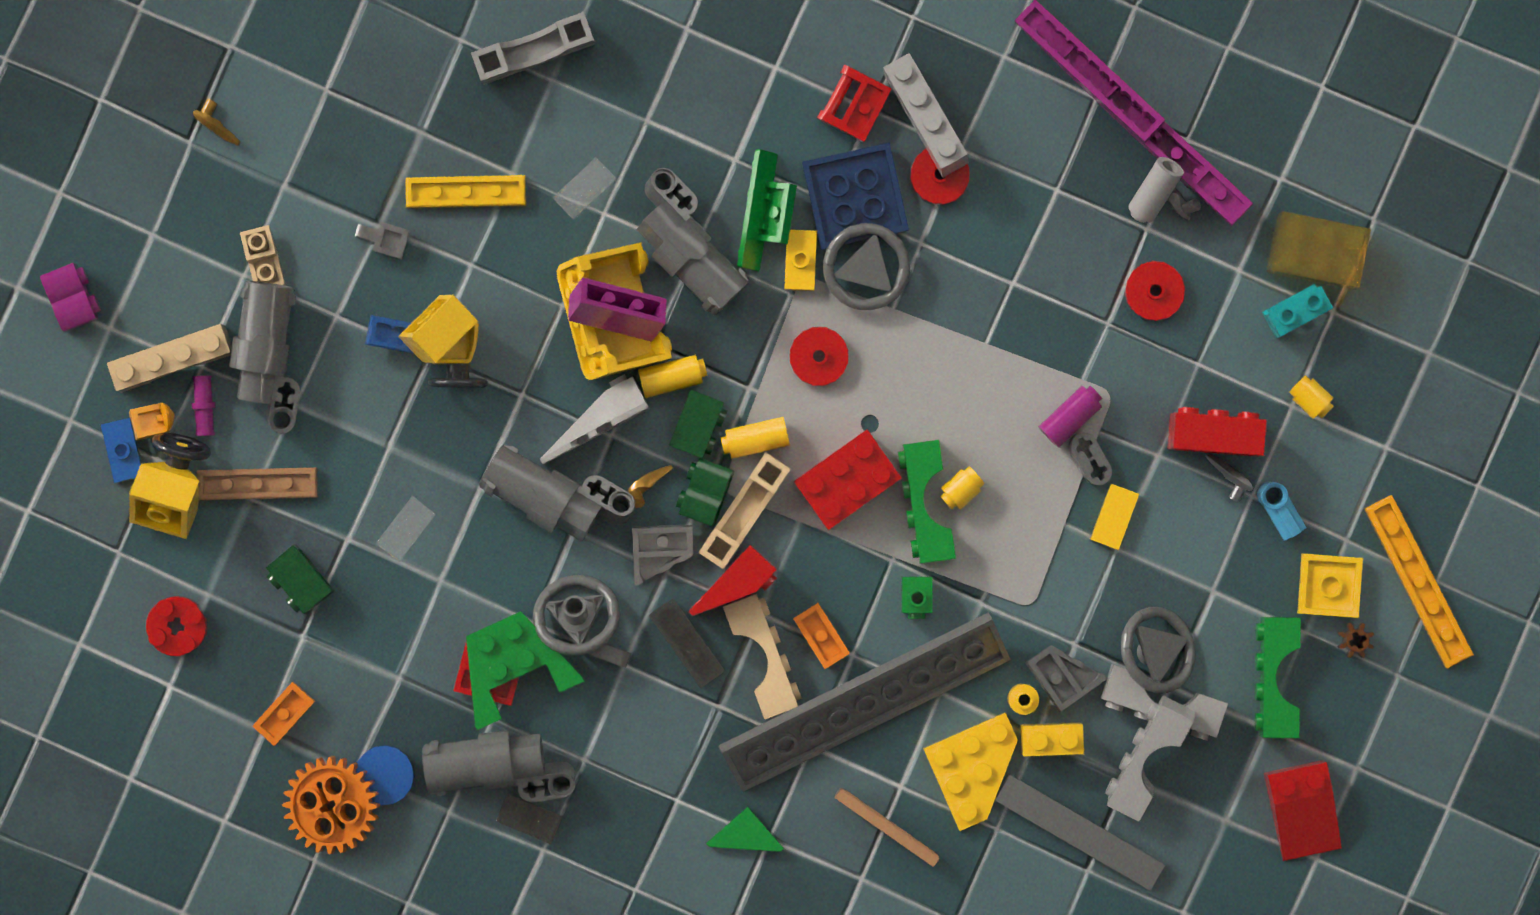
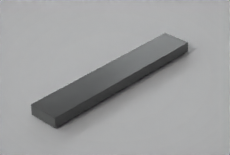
(1079, 832)

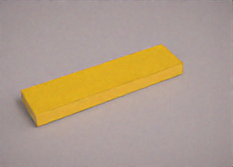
(465, 191)

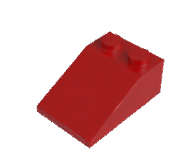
(740, 579)
(1303, 809)

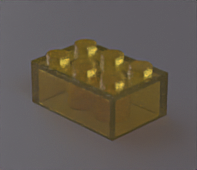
(1318, 250)

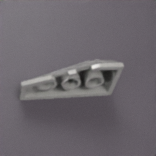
(610, 410)

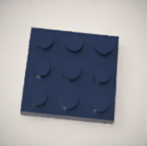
(853, 191)

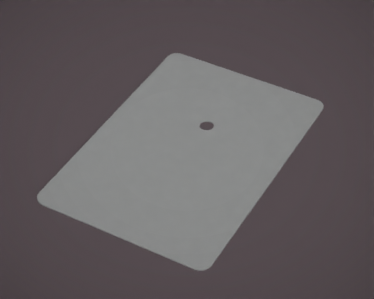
(922, 389)

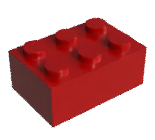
(1217, 432)
(847, 479)

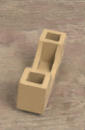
(170, 357)
(744, 510)
(775, 692)

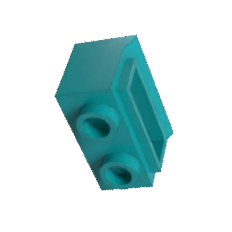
(1297, 310)

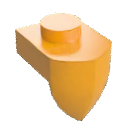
(151, 420)

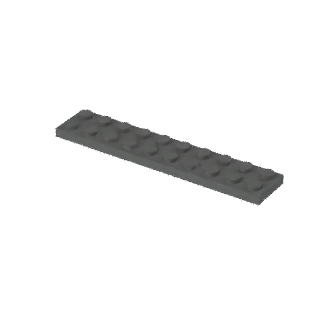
(865, 702)

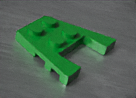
(505, 653)

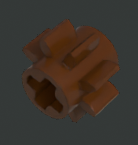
(1364, 643)

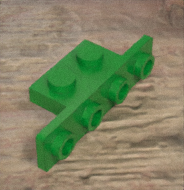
(767, 211)

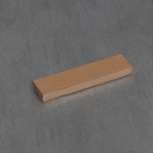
(258, 483)
(887, 826)

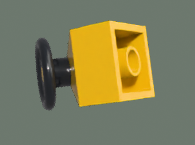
(446, 335)
(167, 491)

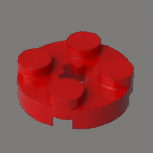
(160, 633)

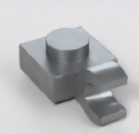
(388, 239)

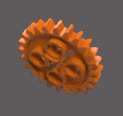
(308, 818)

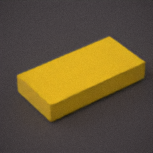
(1114, 516)

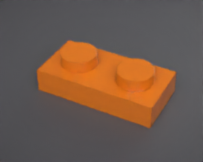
(821, 635)
(283, 713)

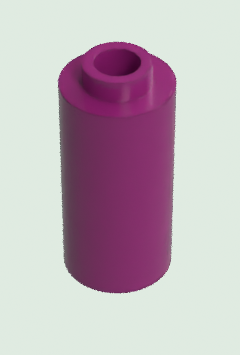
(1071, 415)

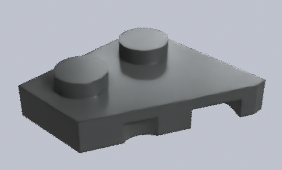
(659, 549)
(1063, 677)

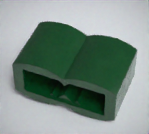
(705, 492)

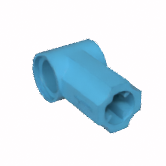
(1282, 511)

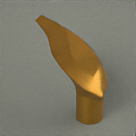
(213, 124)
(646, 482)

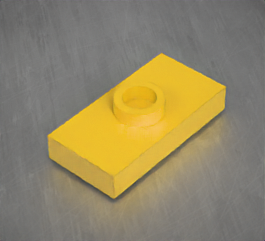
(800, 260)

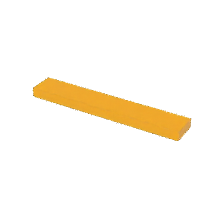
(1418, 581)

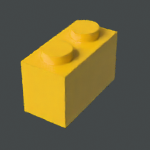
(1052, 739)

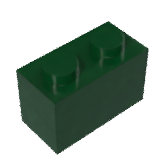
(697, 424)
(299, 580)

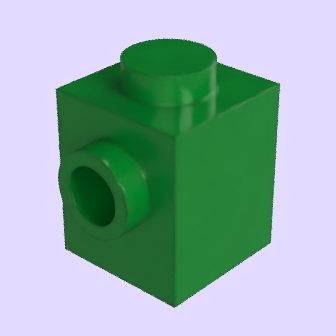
(916, 596)

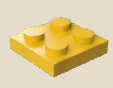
(1330, 585)

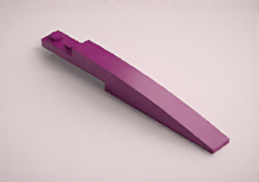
(1132, 111)

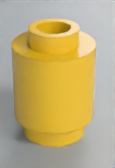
(1312, 397)
(961, 488)
(1013, 699)

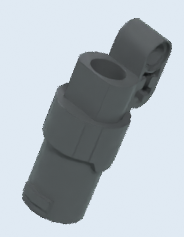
(685, 246)
(262, 349)
(553, 498)
(496, 763)

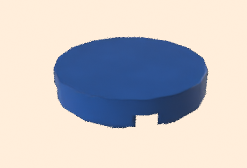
(390, 771)

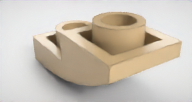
(262, 255)

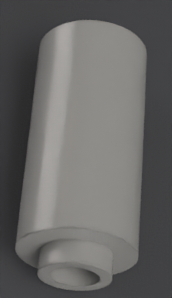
(1155, 190)

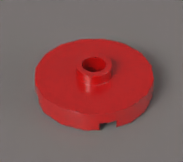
(933, 189)
(1143, 302)
(815, 340)

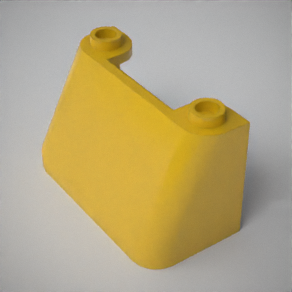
(601, 350)

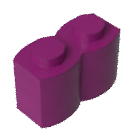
(70, 297)

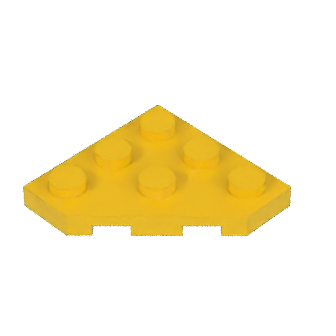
(972, 768)

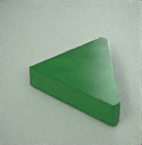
(745, 833)

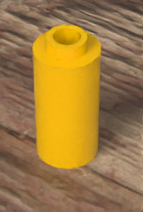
(672, 375)
(755, 438)

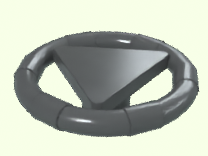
(866, 266)
(576, 615)
(1157, 650)

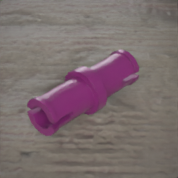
(203, 405)

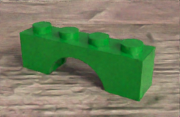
(921, 463)
(1276, 715)

